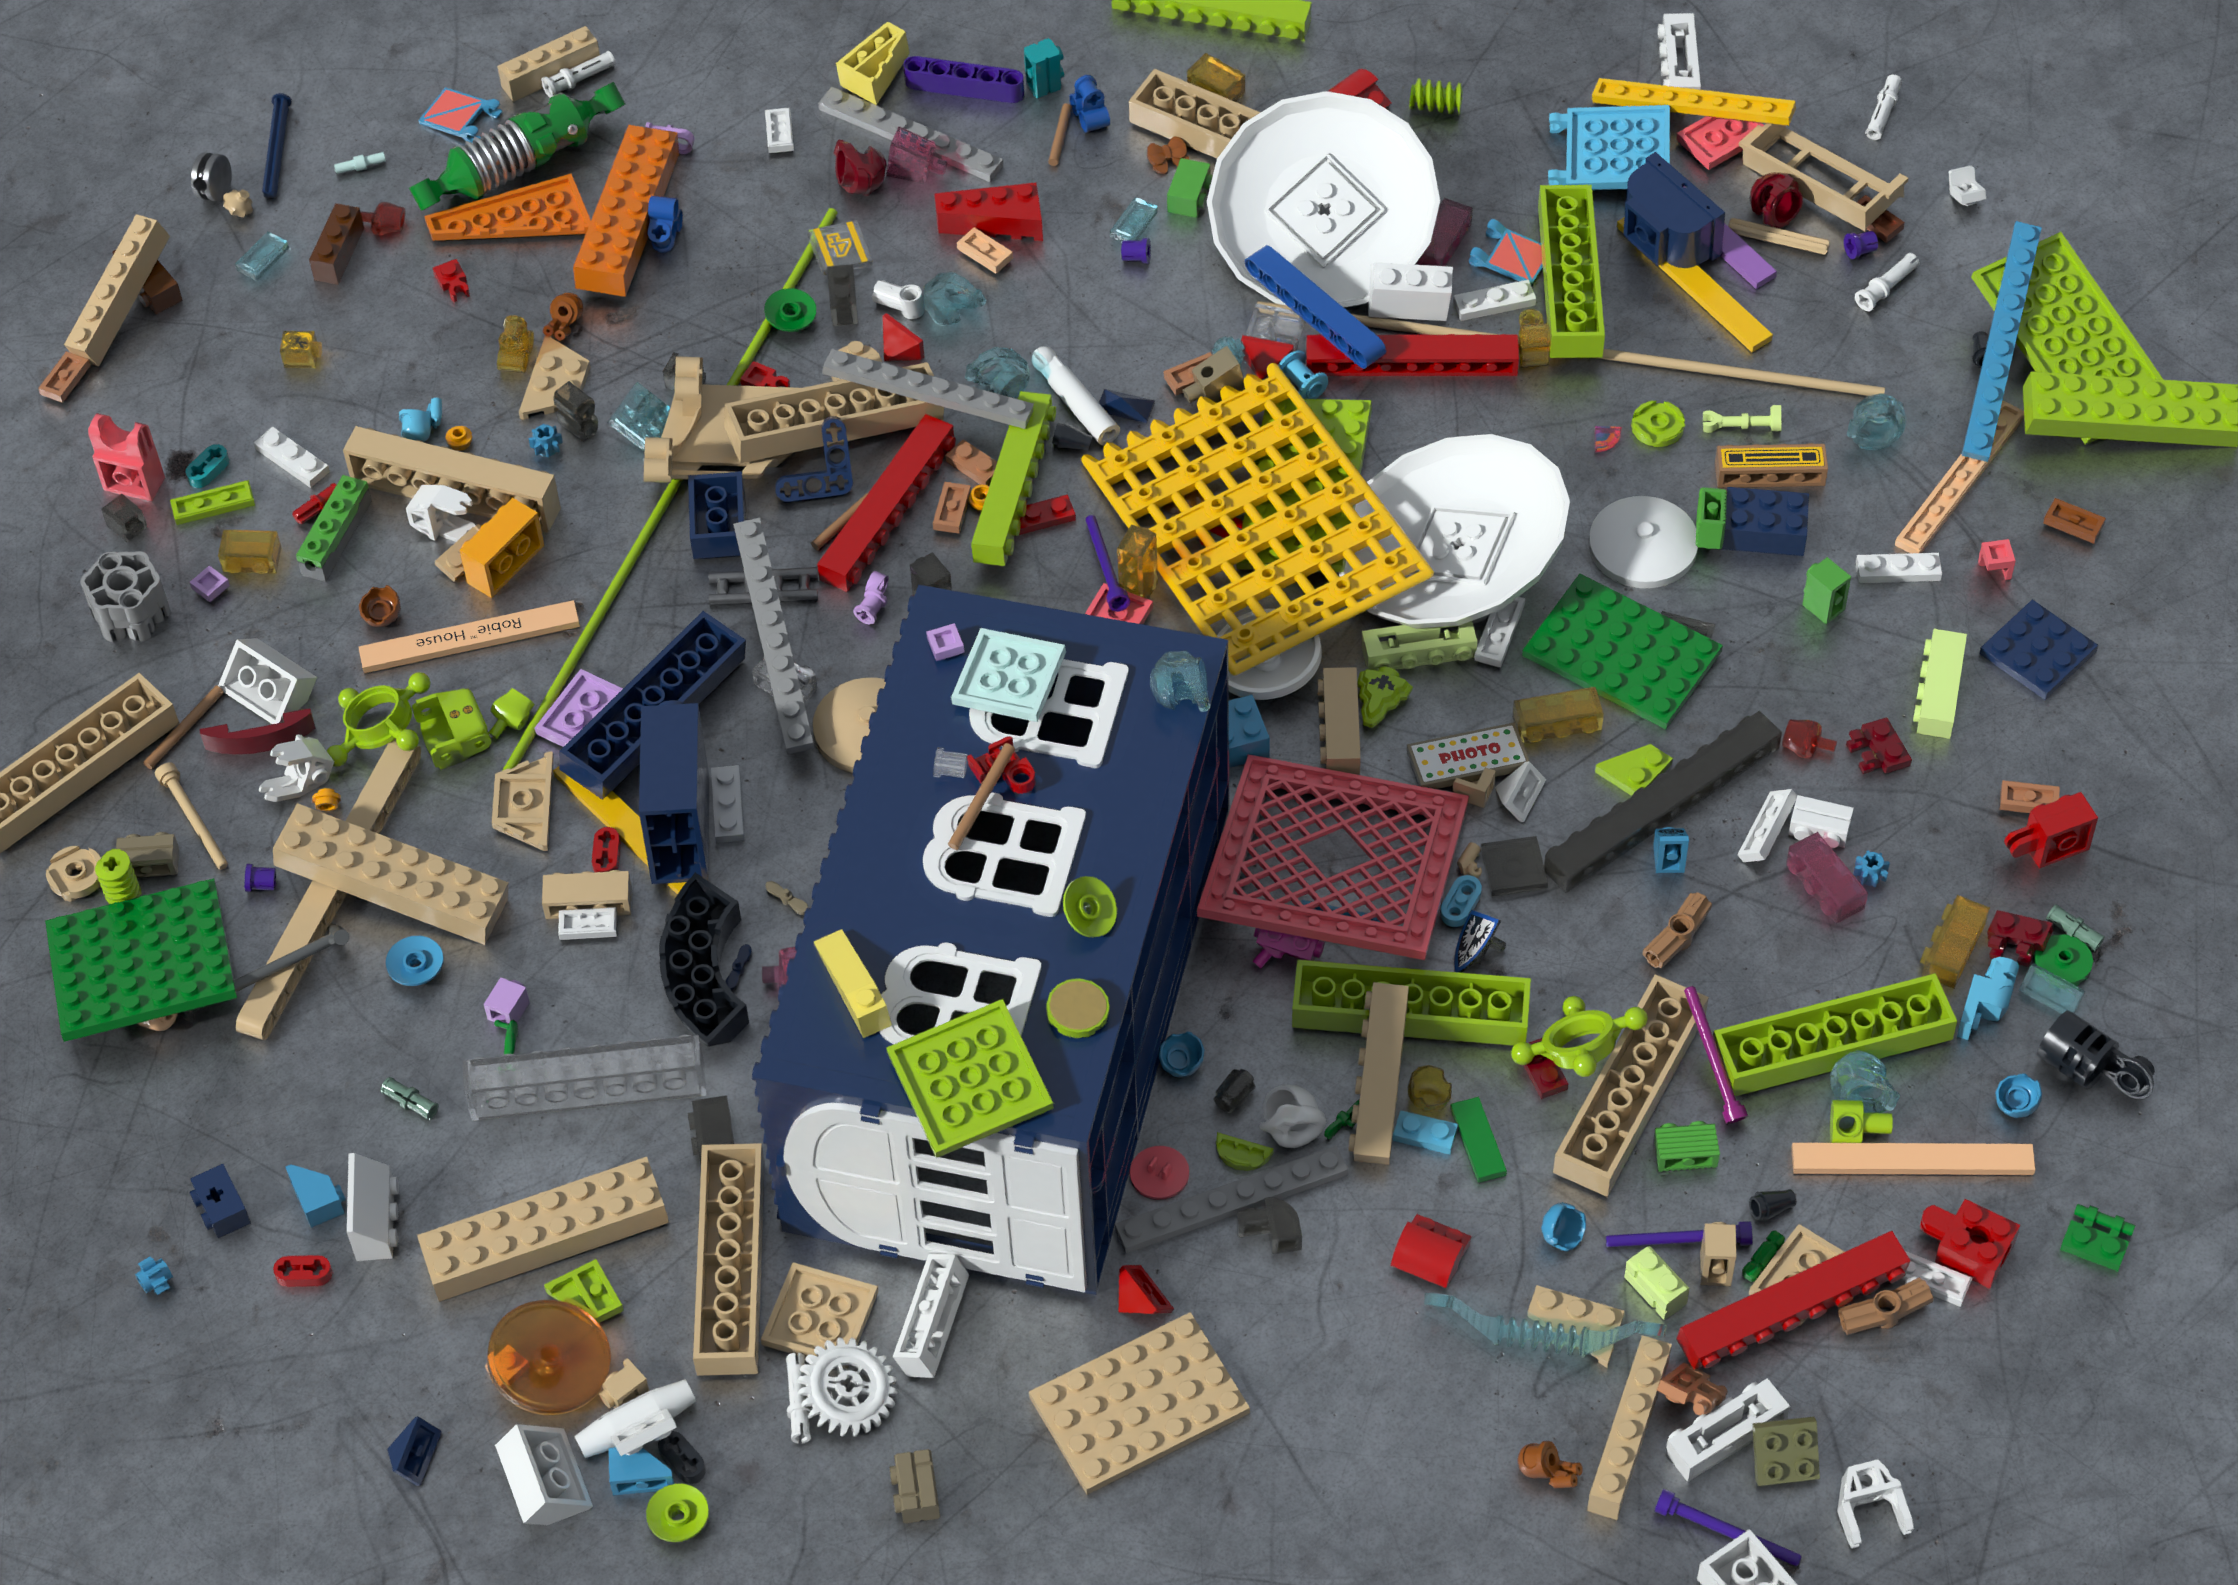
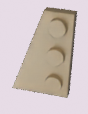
(1570, 1310)

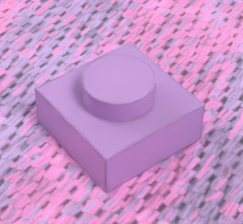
(209, 583)
(945, 642)

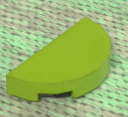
(1242, 1153)

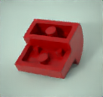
(1362, 84)
(1430, 1250)

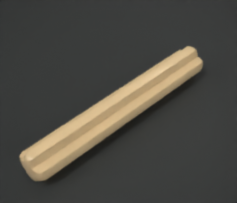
(1779, 236)

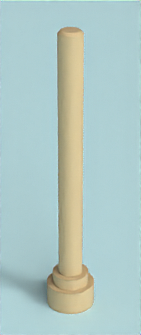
(168, 776)

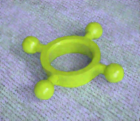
(389, 729)
(1574, 1025)

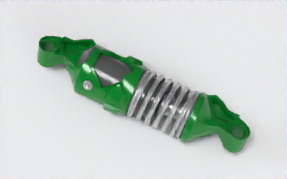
(521, 144)

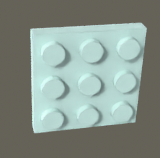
(1008, 674)

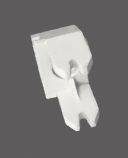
(431, 511)
(306, 769)
(1877, 1486)

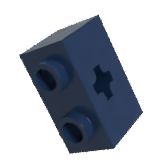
(219, 1200)

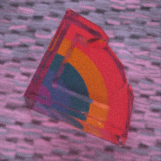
(1606, 437)

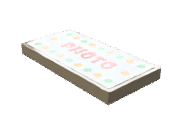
(1466, 755)

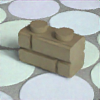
(151, 854)
(916, 1486)

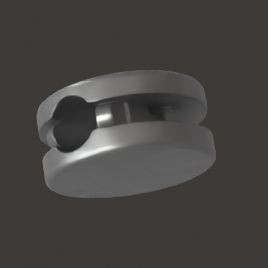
(211, 176)

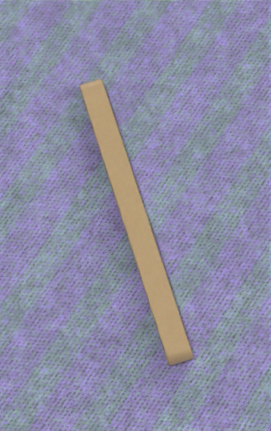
(321, 901)

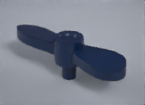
(738, 967)

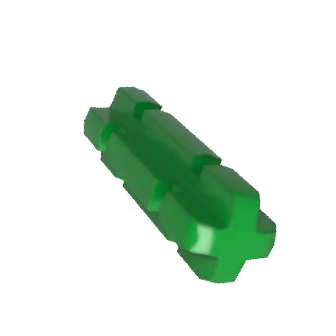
(1763, 1256)

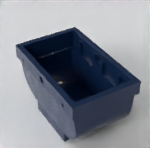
(1671, 220)

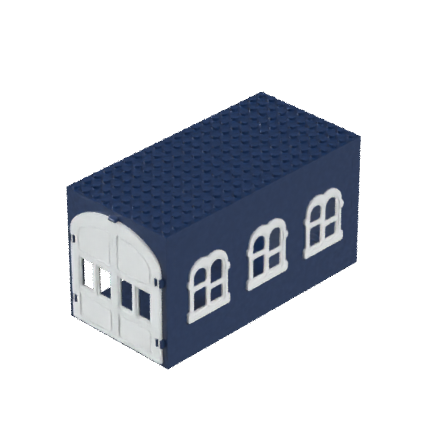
(1136, 808)

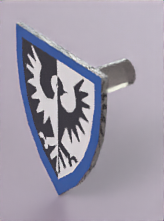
(1476, 939)

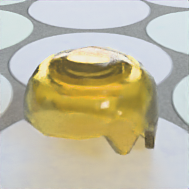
(1429, 1089)

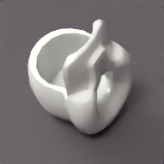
(1292, 1116)

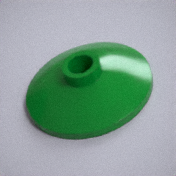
(792, 302)

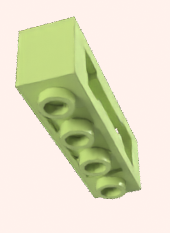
(1417, 646)

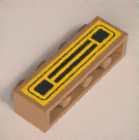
(1771, 465)

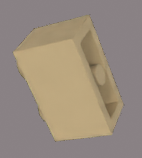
(1718, 1254)

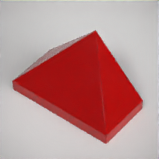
(900, 342)
(1262, 352)
(1140, 1293)

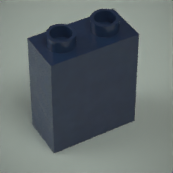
(674, 792)

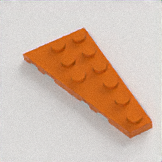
(534, 210)

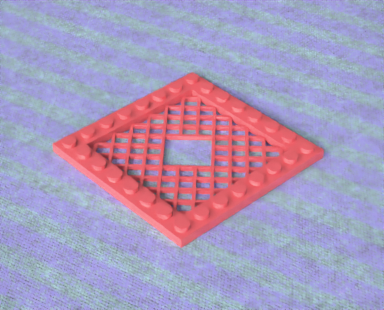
(1263, 775)

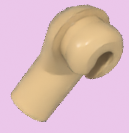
(1466, 861)

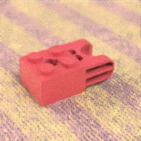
(125, 459)

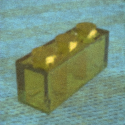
(1138, 561)
(1558, 715)
(1954, 940)

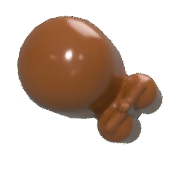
(564, 311)
(1544, 1462)

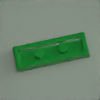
(1478, 1139)

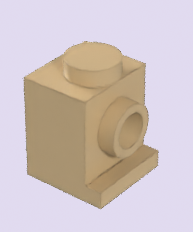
(623, 1385)

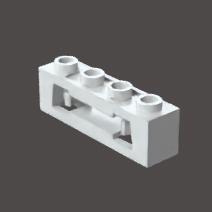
(1673, 33)
(931, 1315)
(1688, 1446)

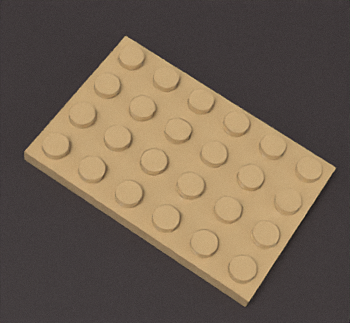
(1139, 1403)

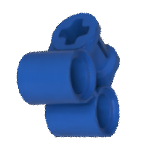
(1089, 104)
(664, 222)

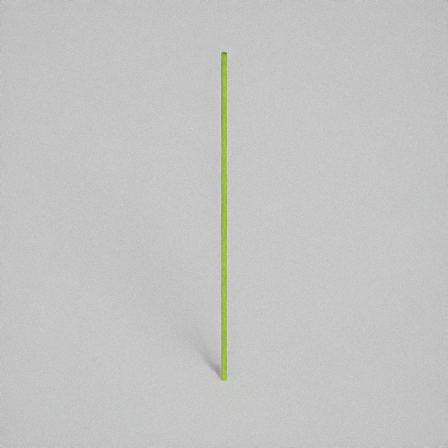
(647, 531)

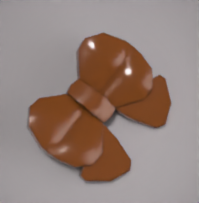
(1159, 155)

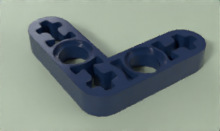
(833, 469)

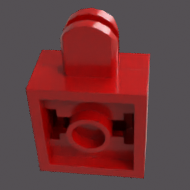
(2055, 831)
(1961, 1247)

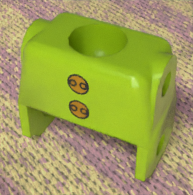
(451, 727)

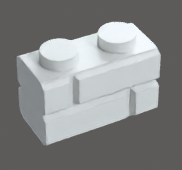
(1819, 816)

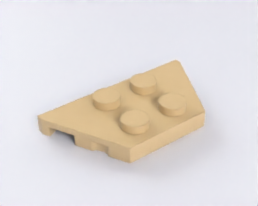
(552, 369)
(524, 801)

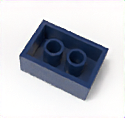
(714, 507)
(1766, 521)

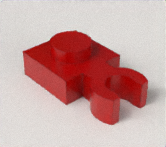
(451, 278)
(763, 376)

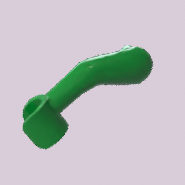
(511, 1035)

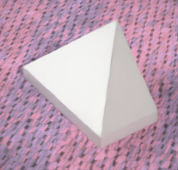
(1521, 790)

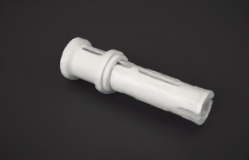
(569, 77)
(1880, 286)

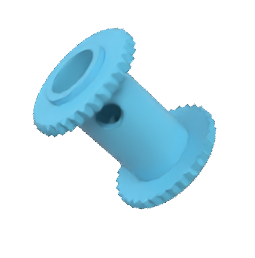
(1309, 384)

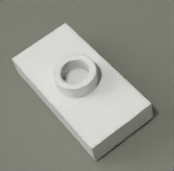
(779, 130)
(587, 923)

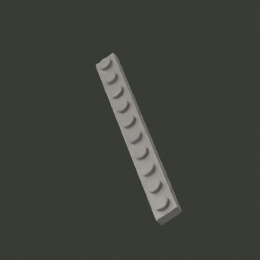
(773, 636)

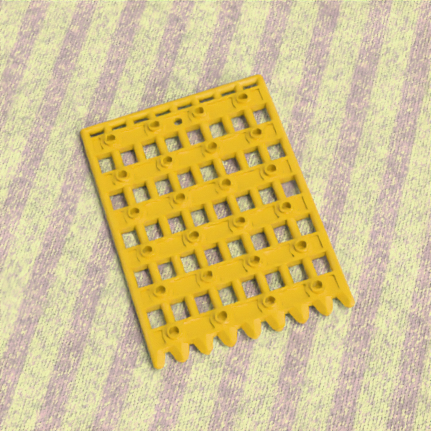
(1265, 532)

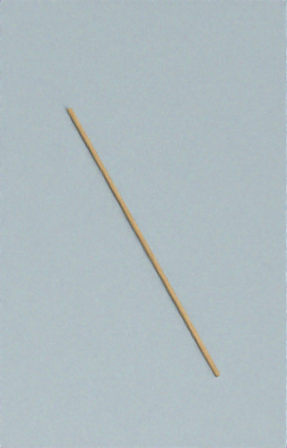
(1642, 359)

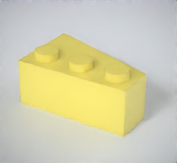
(874, 63)

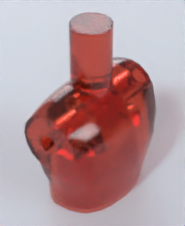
(385, 218)
(1805, 737)

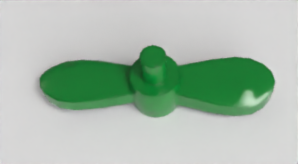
(1342, 1119)

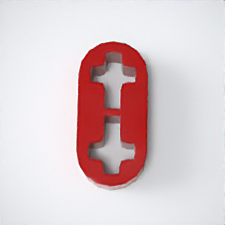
(611, 852)
(302, 1272)

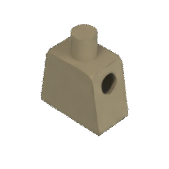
(1213, 374)

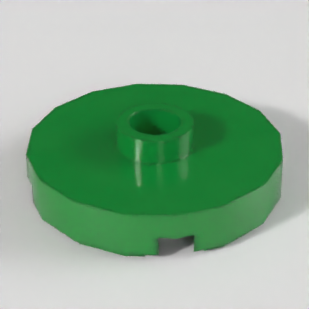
(2079, 958)

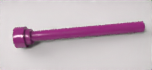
(1733, 1109)

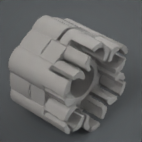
(125, 595)

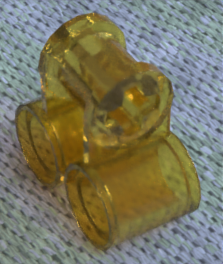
(1533, 339)
(514, 345)

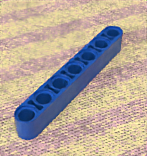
(1315, 306)

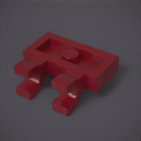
(1885, 745)
(2019, 930)

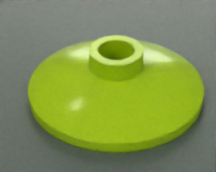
(1099, 906)
(677, 1500)

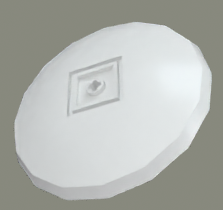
(1319, 155)
(1478, 493)

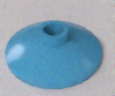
(410, 952)

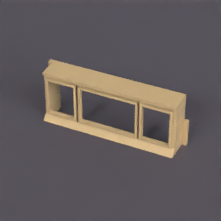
(1842, 206)

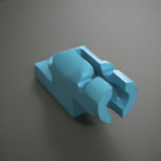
(1989, 995)

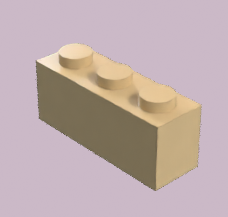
(586, 891)

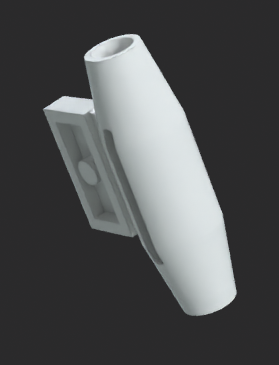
(637, 1421)

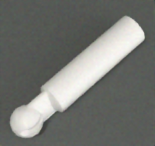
(1075, 395)

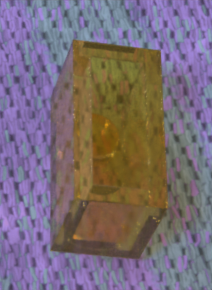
(1217, 77)
(249, 551)

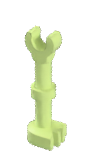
(1743, 421)

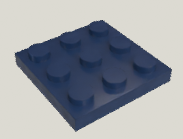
(2038, 649)

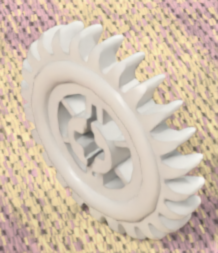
(818, 1383)

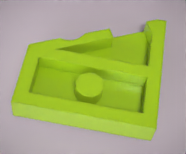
(1635, 768)
(587, 1289)

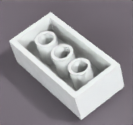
(1743, 1563)

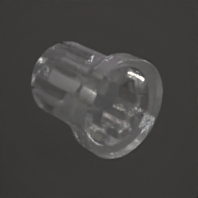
(950, 763)

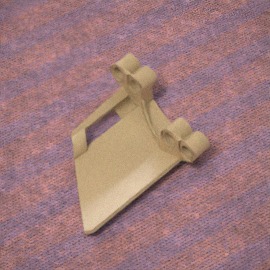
(696, 428)

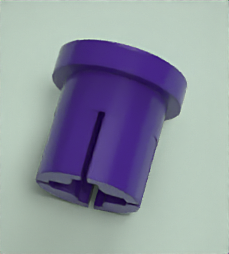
(1860, 244)
(1136, 250)
(259, 878)

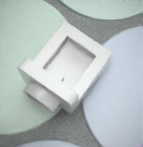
(1964, 187)

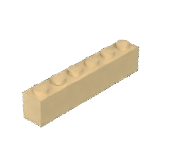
(117, 289)
(1380, 1073)
(1629, 1428)

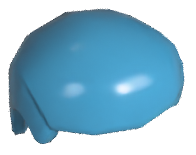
(1181, 1054)
(2018, 1095)
(1563, 1226)

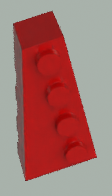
(991, 210)

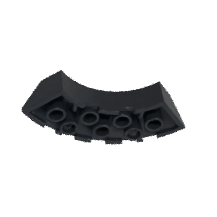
(692, 958)

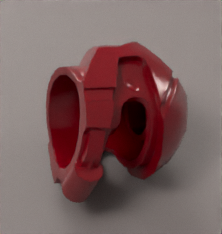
(858, 171)
(1781, 199)

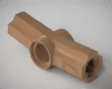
(1670, 941)
(1902, 1301)

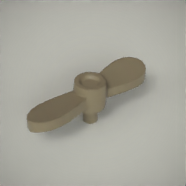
(786, 897)

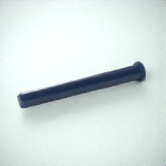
(275, 146)

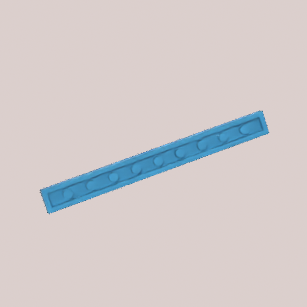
(2001, 341)

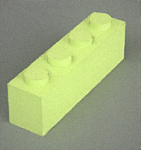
(1941, 683)

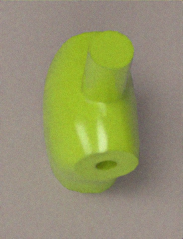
(511, 711)

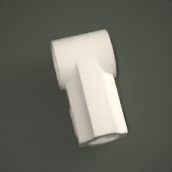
(906, 298)

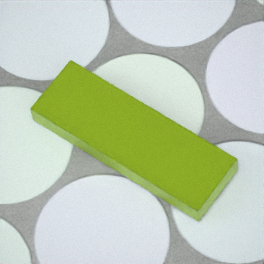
(212, 502)

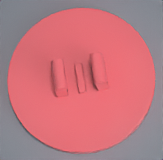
(1159, 1172)

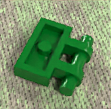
(2095, 1244)

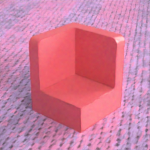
(1998, 556)

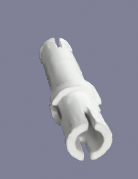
(1886, 99)
(795, 1412)

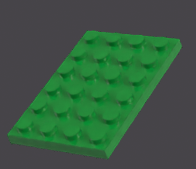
(1622, 651)

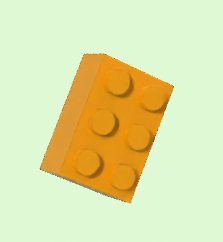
(502, 547)

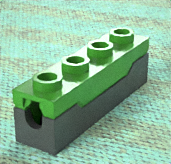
(334, 528)

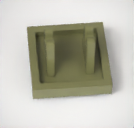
(1786, 1451)

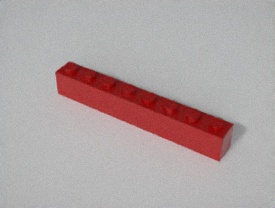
(1422, 356)
(886, 503)
(1792, 1300)

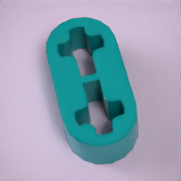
(209, 467)

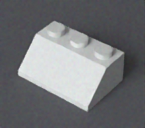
(1410, 291)
(265, 680)
(371, 1208)
(543, 1474)

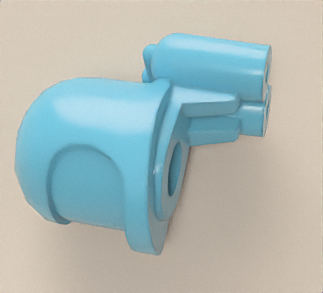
(418, 423)

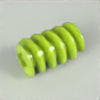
(1436, 96)
(117, 877)

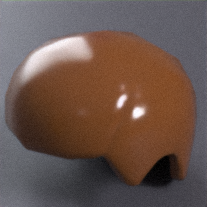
(380, 606)

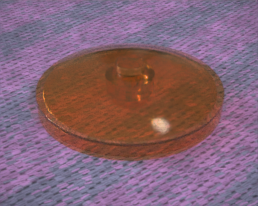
(548, 1357)

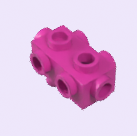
(1278, 944)

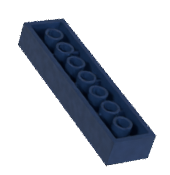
(681, 672)

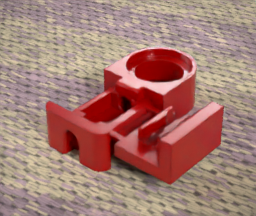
(982, 765)

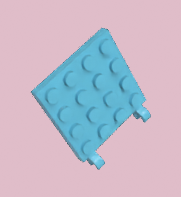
(1609, 143)

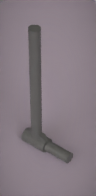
(336, 935)

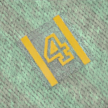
(840, 246)

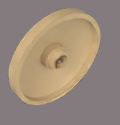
(844, 720)

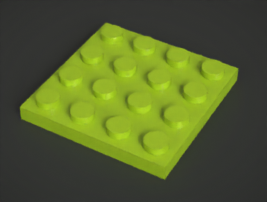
(969, 1078)

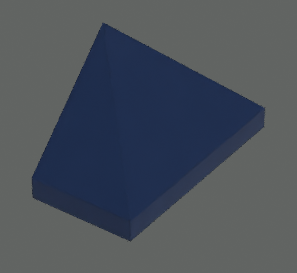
(1126, 405)
(413, 1450)

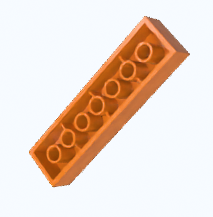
(621, 216)

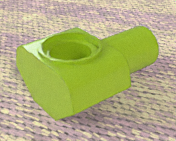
(1863, 1122)

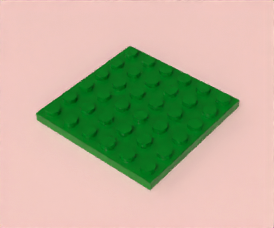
(139, 959)

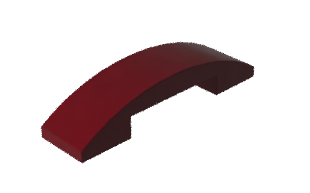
(258, 739)

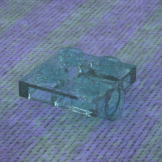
(640, 416)

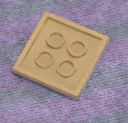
(817, 1309)

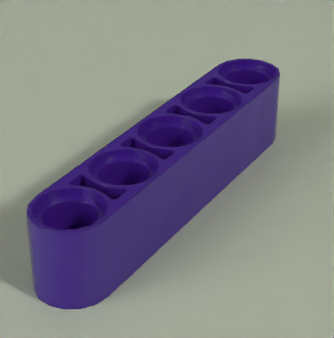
(964, 79)

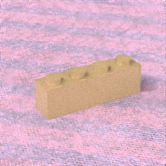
(524, 73)
(1340, 720)

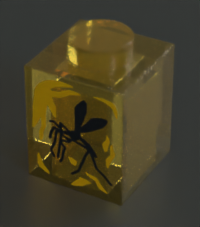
(300, 349)

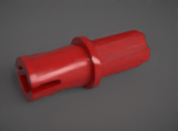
(313, 506)

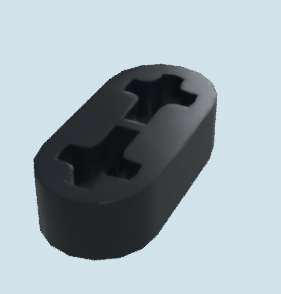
(687, 1453)

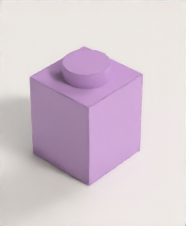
(506, 1001)

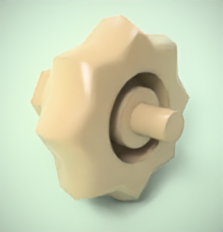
(238, 203)

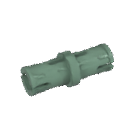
(2075, 927)
(409, 1098)

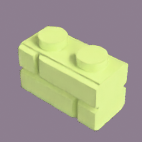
(1656, 1282)

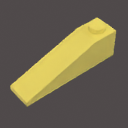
(853, 983)

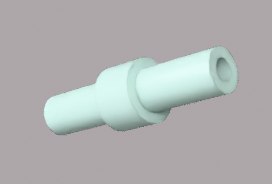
(359, 163)

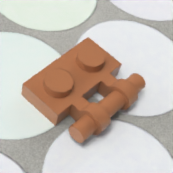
(1692, 1385)

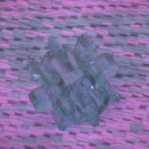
(1234, 345)

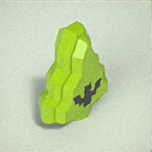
(1380, 693)

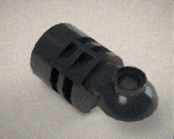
(2088, 1053)

